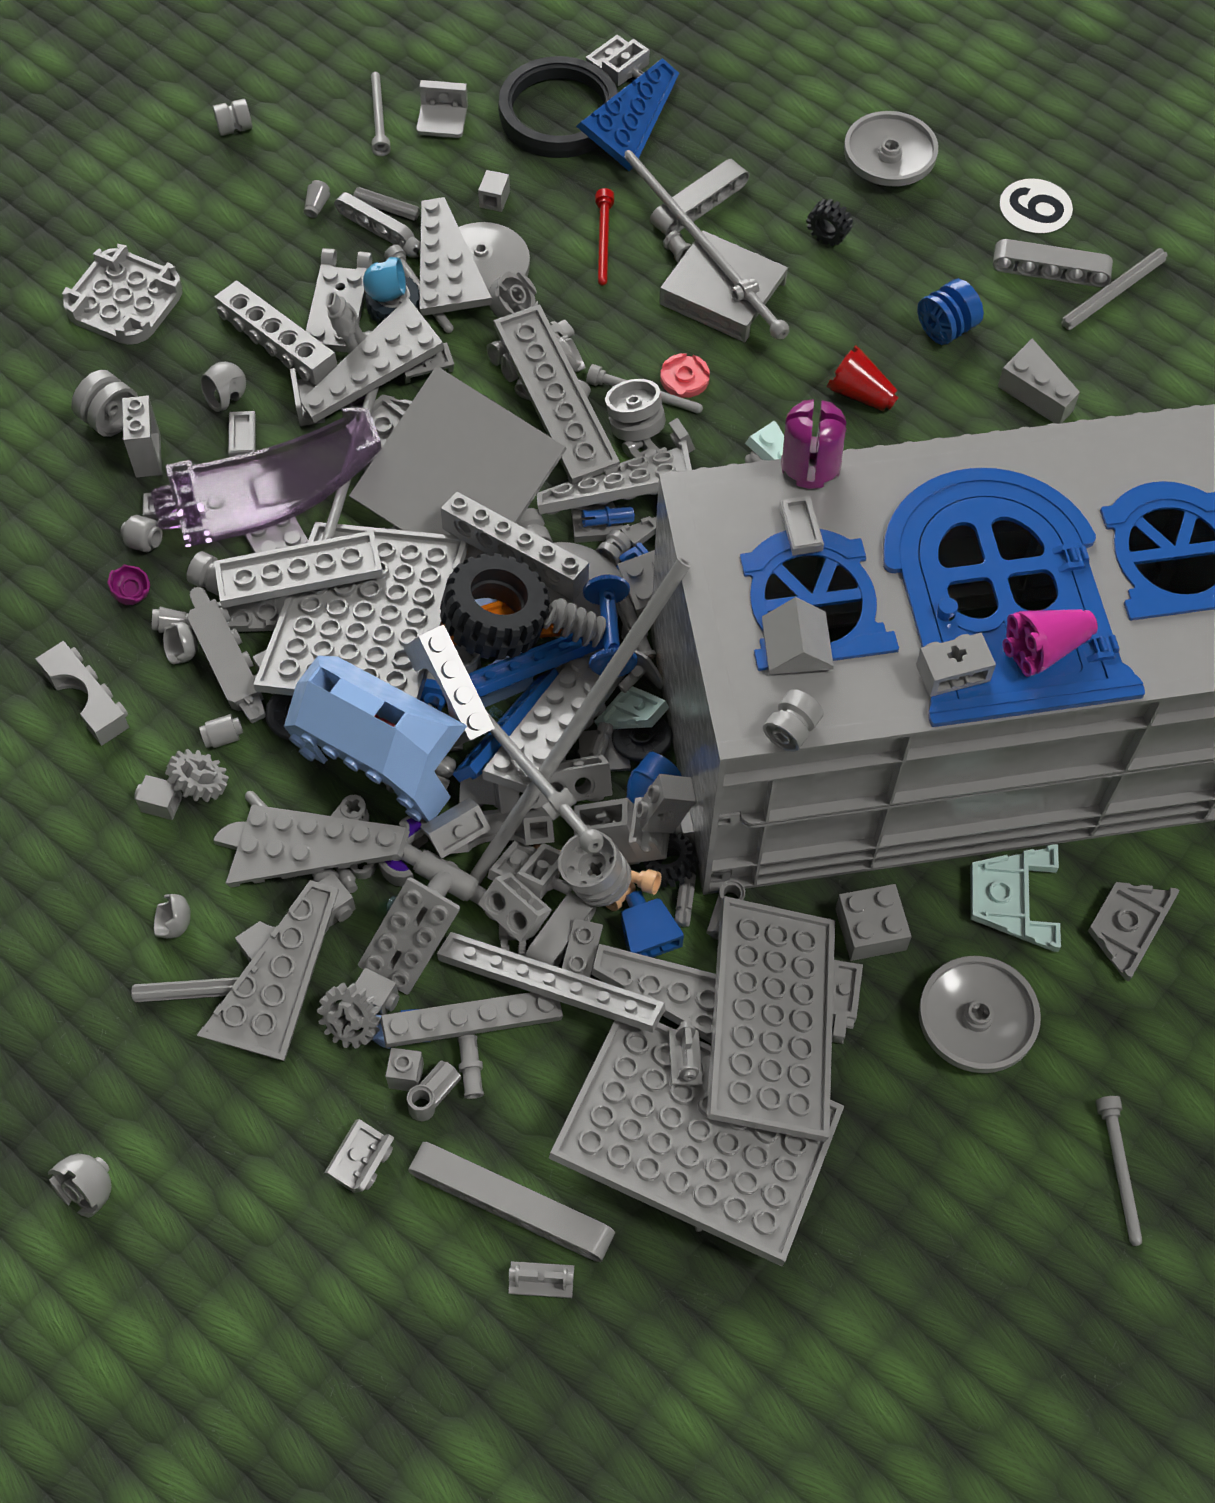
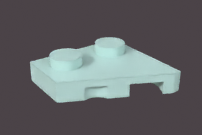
(767, 442)
(633, 710)

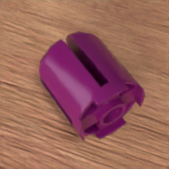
(801, 445)

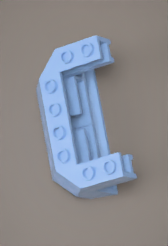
(337, 710)

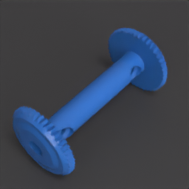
(606, 592)

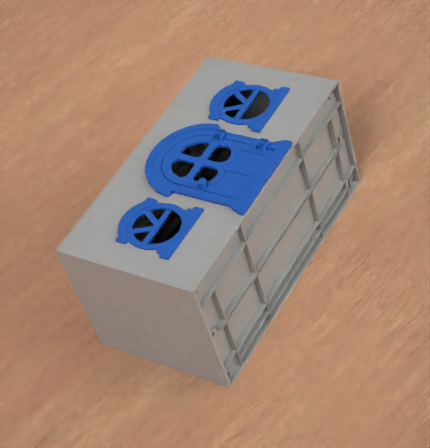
(911, 534)

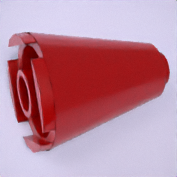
(863, 381)

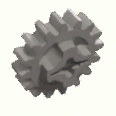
(196, 775)
(349, 1015)

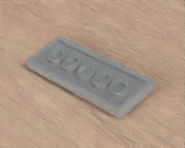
(297, 569)

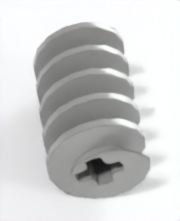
(575, 620)

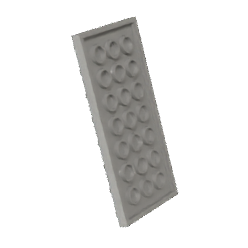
(772, 1020)

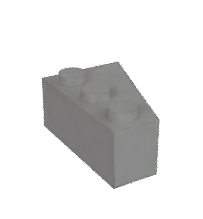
(1039, 383)

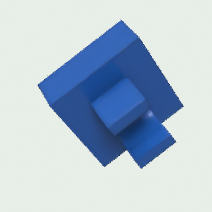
(433, 694)

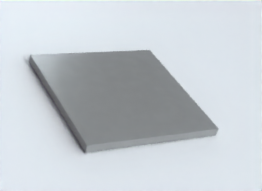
(454, 444)

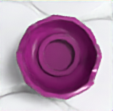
(128, 585)

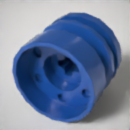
(950, 311)

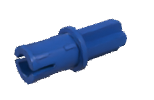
(608, 516)

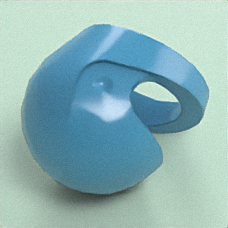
(385, 280)

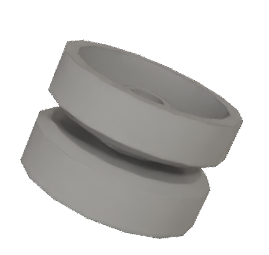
(100, 402)
(635, 409)

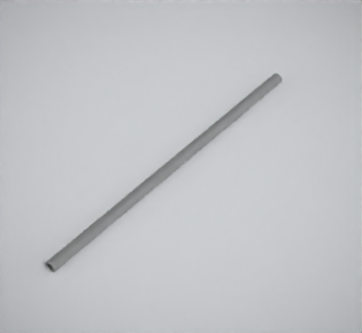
(583, 715)

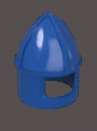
(647, 772)

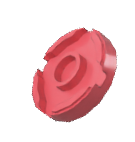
(684, 375)

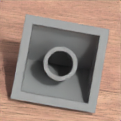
(797, 638)

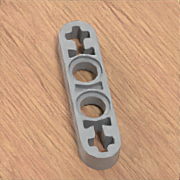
(373, 219)

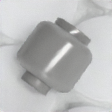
(141, 533)

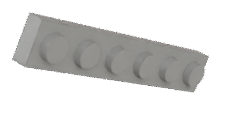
(468, 1018)

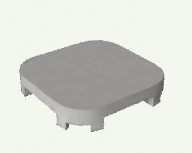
(123, 296)

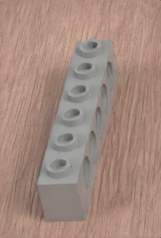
(275, 333)
(499, 535)

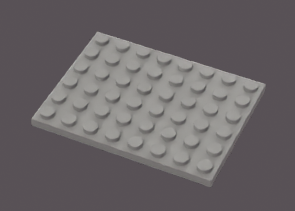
(366, 618)
(663, 1150)

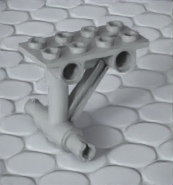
(418, 918)

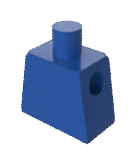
(649, 927)

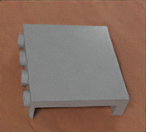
(704, 291)

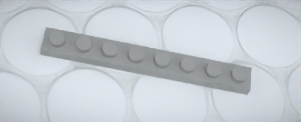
(552, 982)

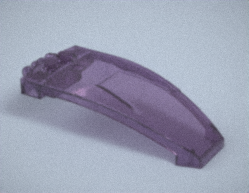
(265, 485)

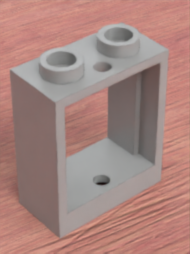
(142, 436)

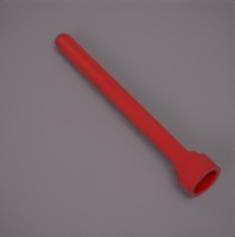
(604, 200)

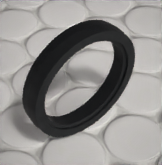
(543, 69)

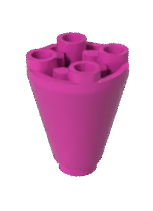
(1046, 636)

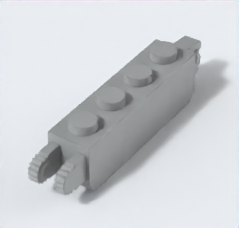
(224, 654)

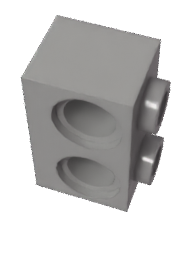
(518, 901)

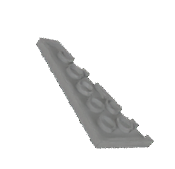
(622, 481)

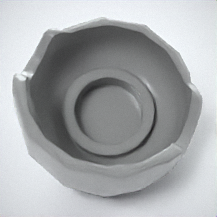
(572, 353)
(180, 642)
(172, 917)

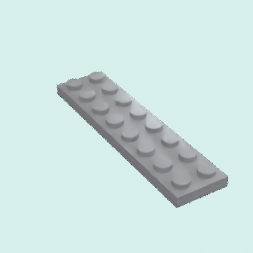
(556, 392)
(546, 723)

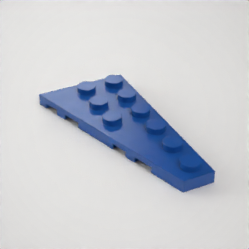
(631, 114)

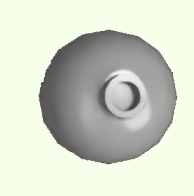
(512, 294)
(82, 1181)

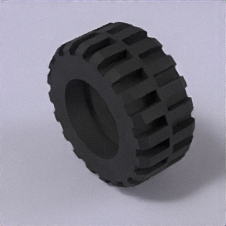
(489, 632)

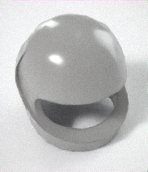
(229, 382)

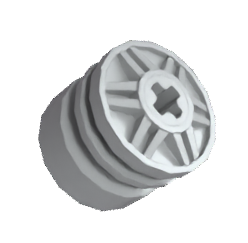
(583, 869)

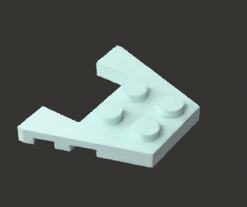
(1002, 895)

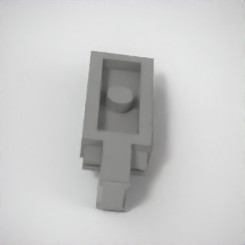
(845, 997)

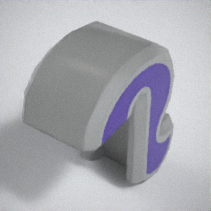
(395, 870)

